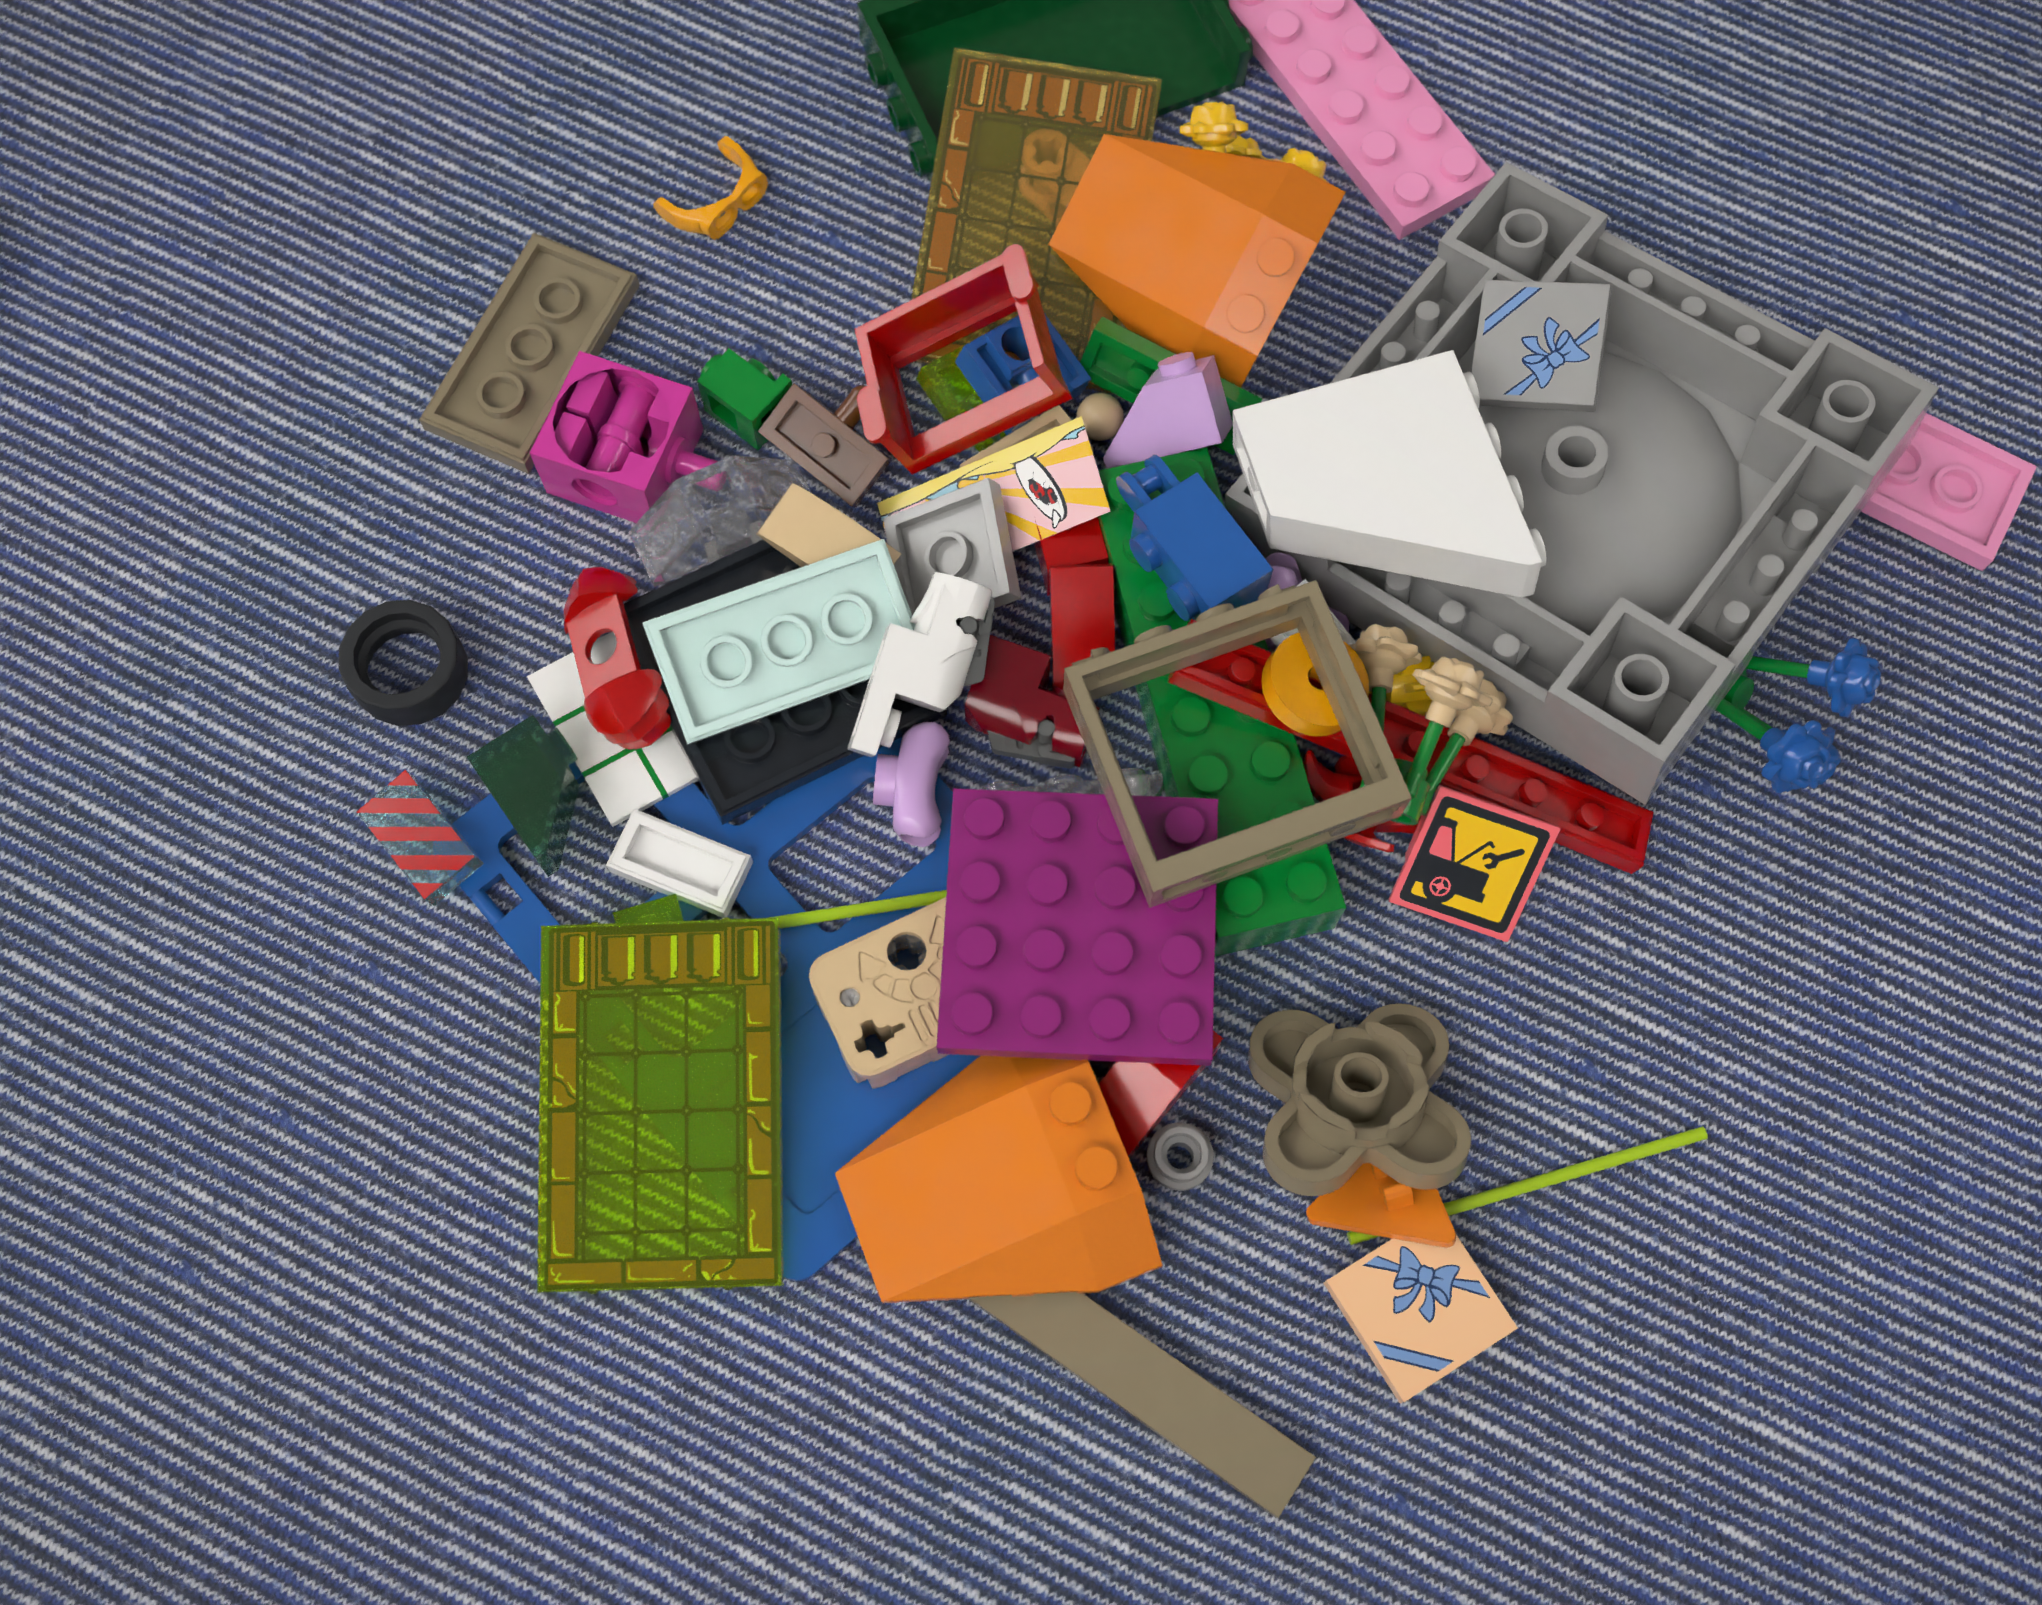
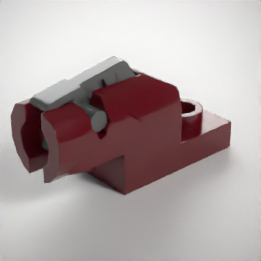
(1019, 710)

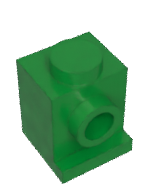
(741, 394)

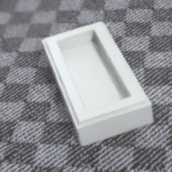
(679, 863)

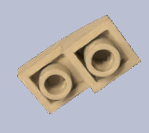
(813, 530)

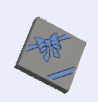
(1541, 344)

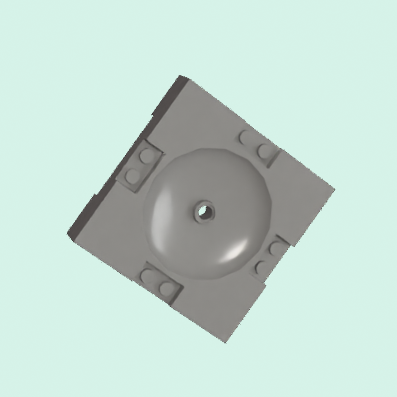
(1665, 516)

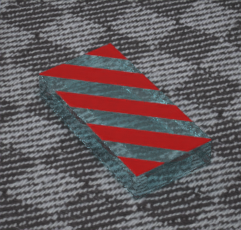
(420, 838)

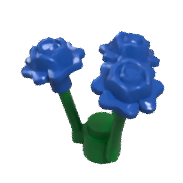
(1805, 753)

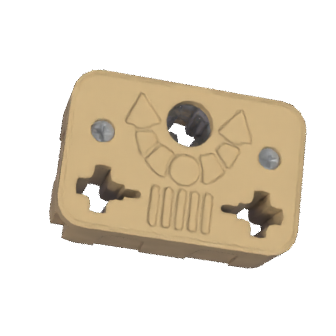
(870, 996)

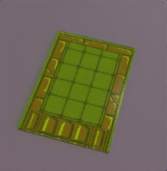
(660, 1106)

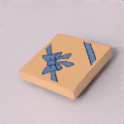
(1419, 1311)

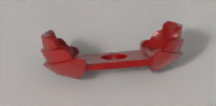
(618, 695)

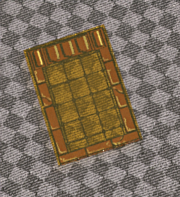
(1007, 168)

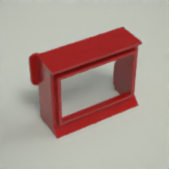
(937, 321)

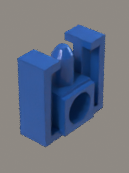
(994, 372)

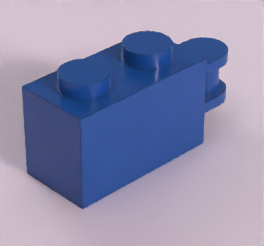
(1191, 541)

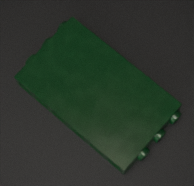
(913, 41)

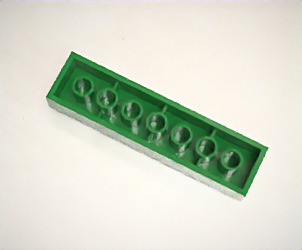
(1221, 752)

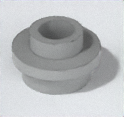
(1185, 1136)

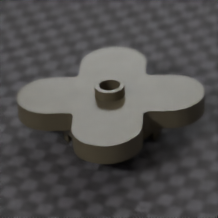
(1357, 1099)

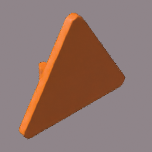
(1384, 1208)

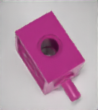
(617, 438)

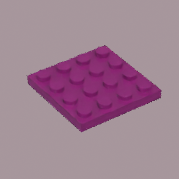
(1056, 937)

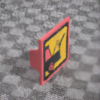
(1473, 863)

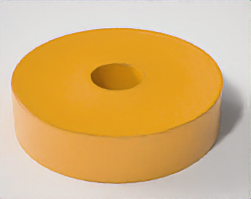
(1292, 695)

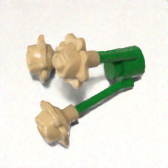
(1456, 695)

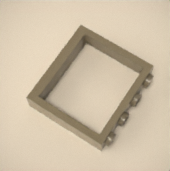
(1214, 634)

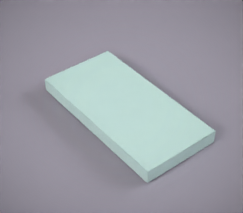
(778, 640)

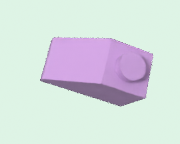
(1174, 412)

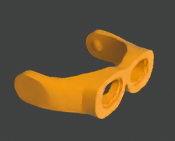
(706, 219)

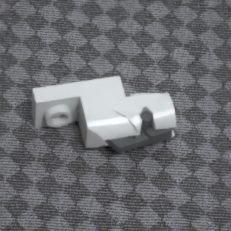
(927, 663)

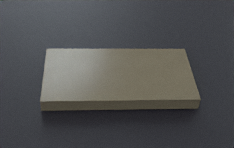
(525, 347)

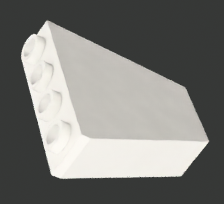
(1391, 478)

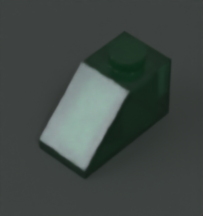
(532, 786)

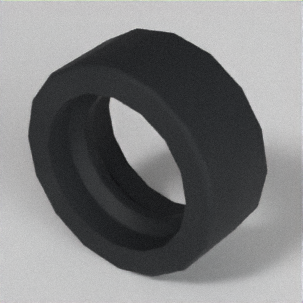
(389, 621)

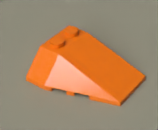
(1194, 243)
(1001, 1189)

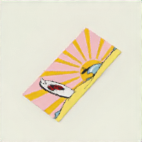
(1040, 480)

